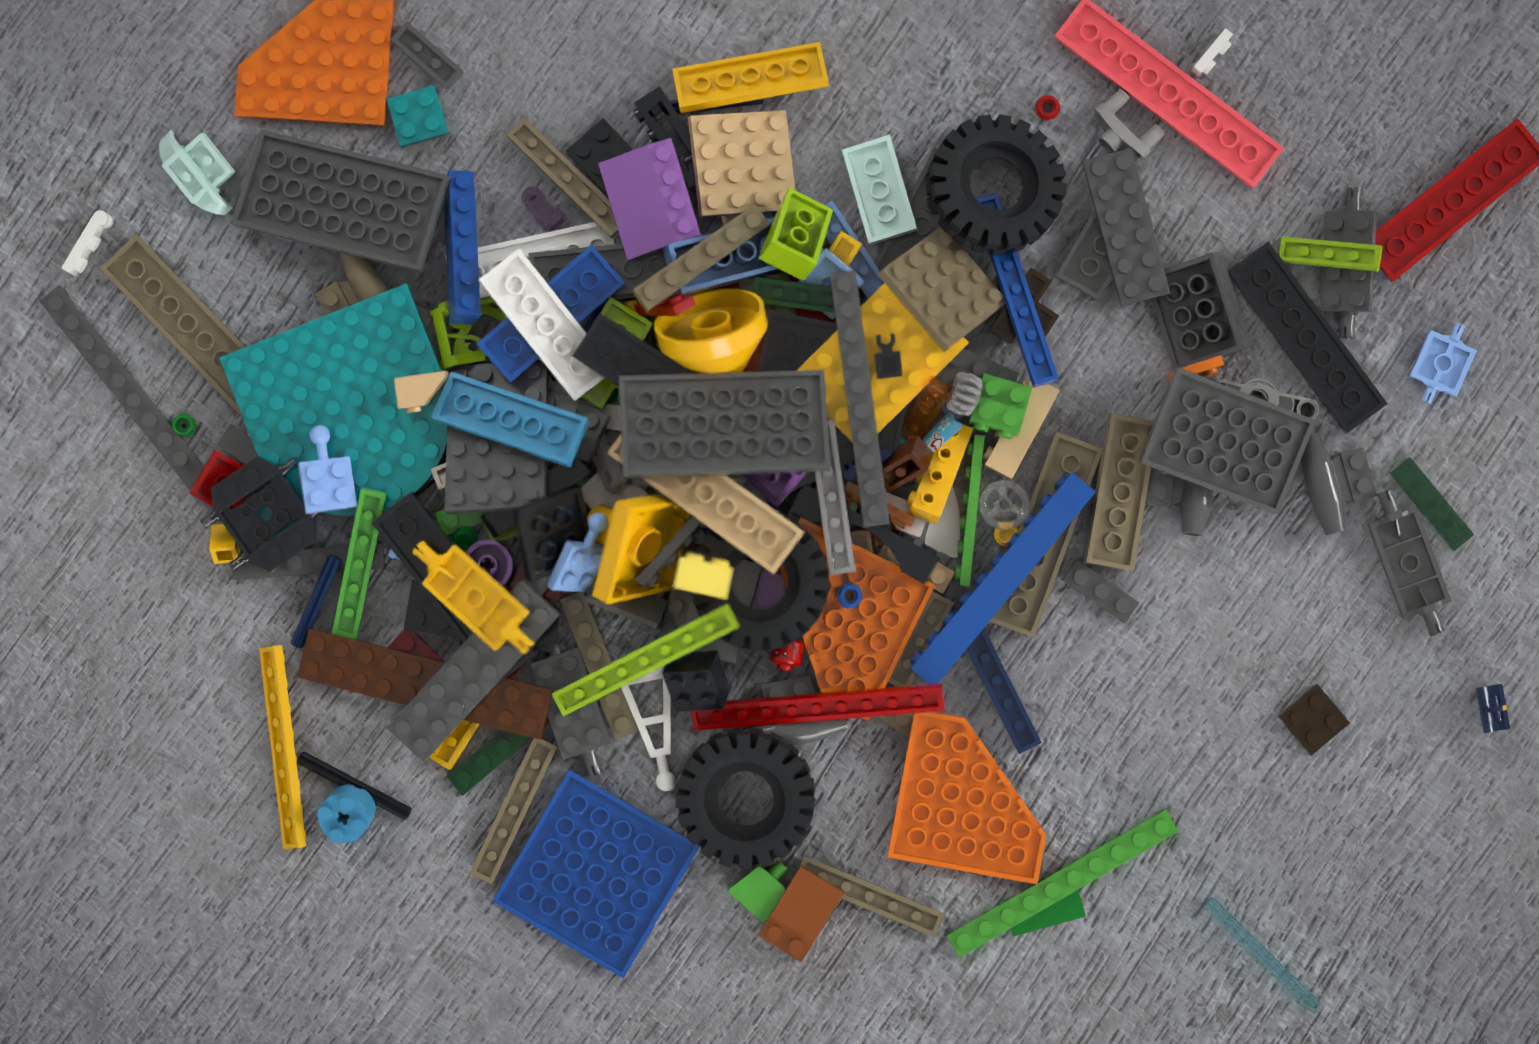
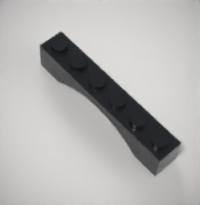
(912, 559)

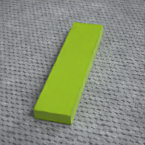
(1330, 253)

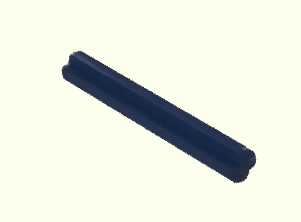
(316, 600)

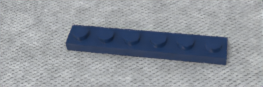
(1003, 693)

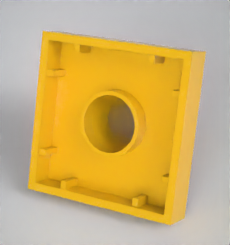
(633, 538)

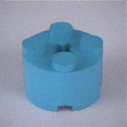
(346, 814)

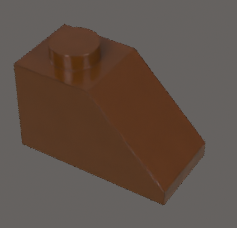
(906, 463)

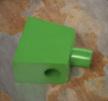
(760, 889)

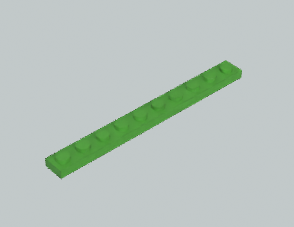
(1062, 883)

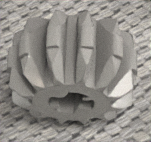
(964, 393)

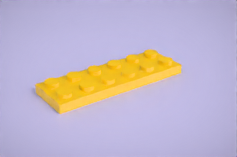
(750, 77)

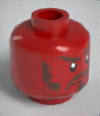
(788, 656)

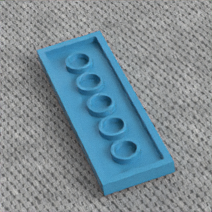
(510, 419)

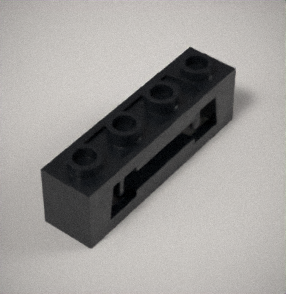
(656, 133)

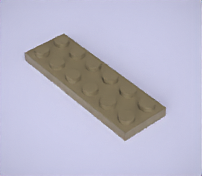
(1119, 494)

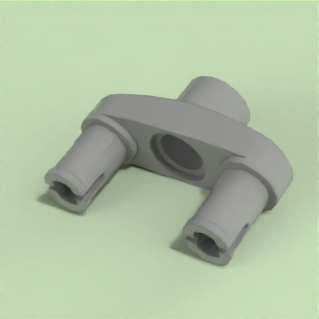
(1117, 134)

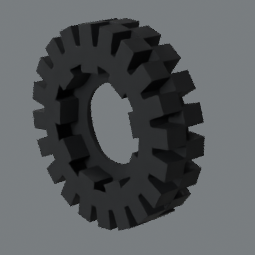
(972, 221)
(788, 618)
(754, 753)

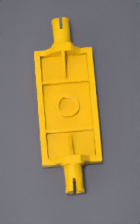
(474, 597)

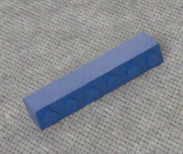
(462, 249)

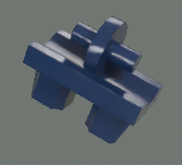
(1492, 708)

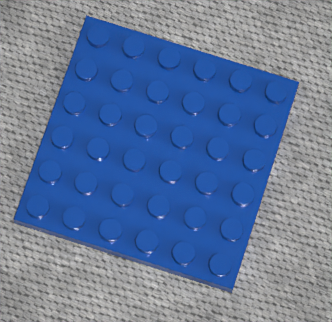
(596, 873)

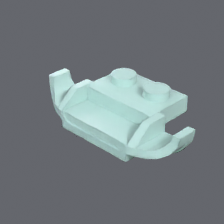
(197, 171)

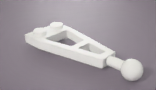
(665, 780)

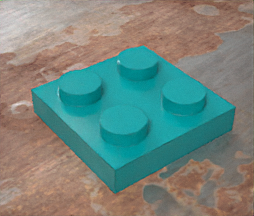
(417, 116)

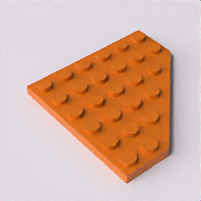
(322, 66)
(862, 643)
(961, 807)

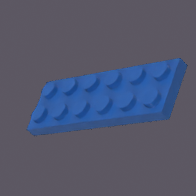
(580, 288)

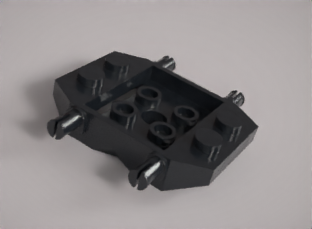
(244, 520)

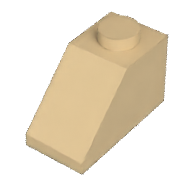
(418, 390)

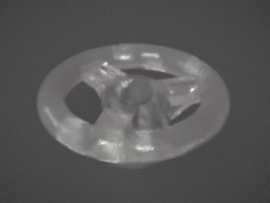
(996, 510)

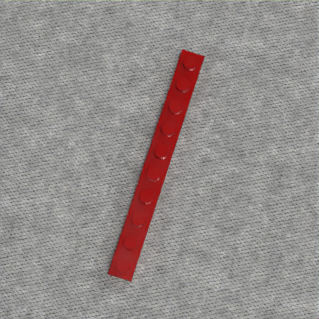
(822, 707)

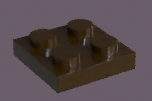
(1313, 719)

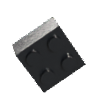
(697, 681)

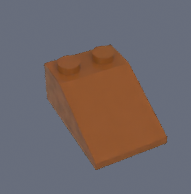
(801, 913)

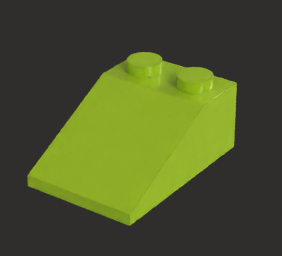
(796, 234)

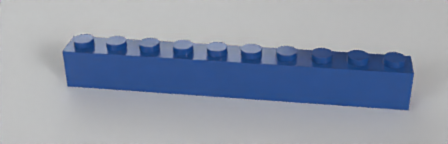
(1002, 580)

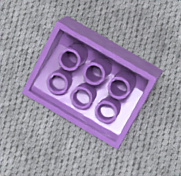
(649, 198)

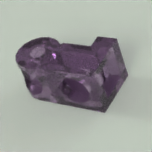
(541, 211)

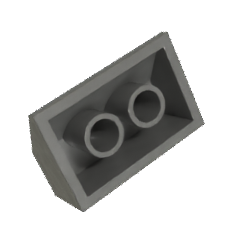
(645, 609)

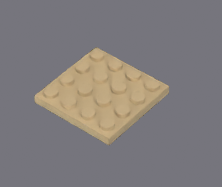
(740, 161)

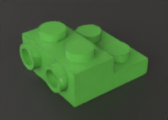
(1001, 406)

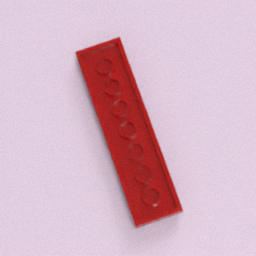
(1456, 199)

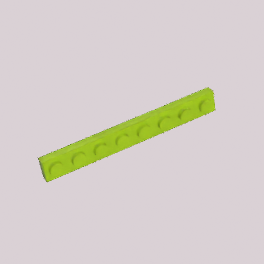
(646, 659)

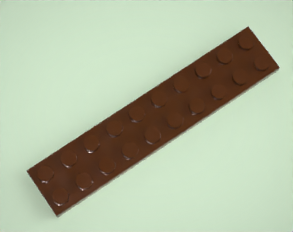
(402, 675)

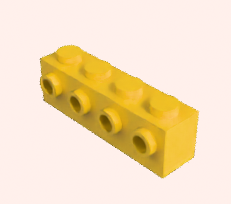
(936, 483)

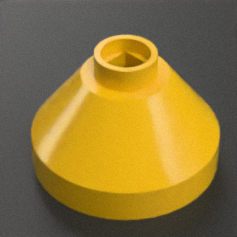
(714, 333)

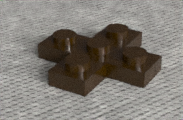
(1037, 284)

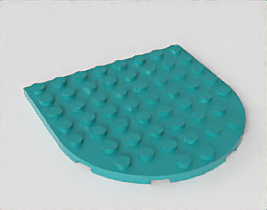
(343, 378)

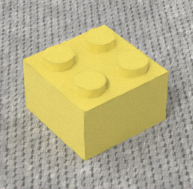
(704, 577)

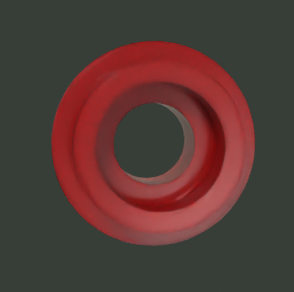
(1053, 102)

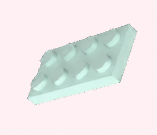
(879, 190)

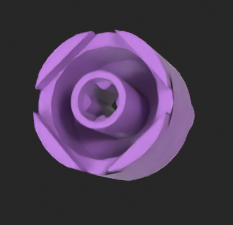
(498, 554)

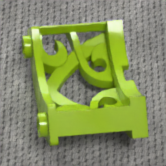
(461, 352)

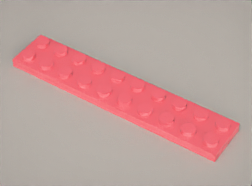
(1168, 93)

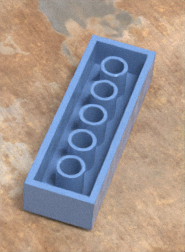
(735, 267)

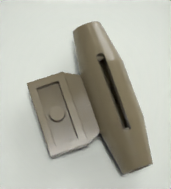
(361, 284)

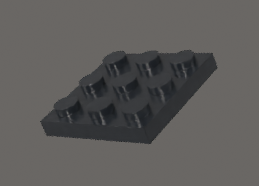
(546, 527)

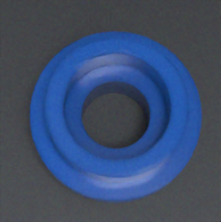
(857, 595)

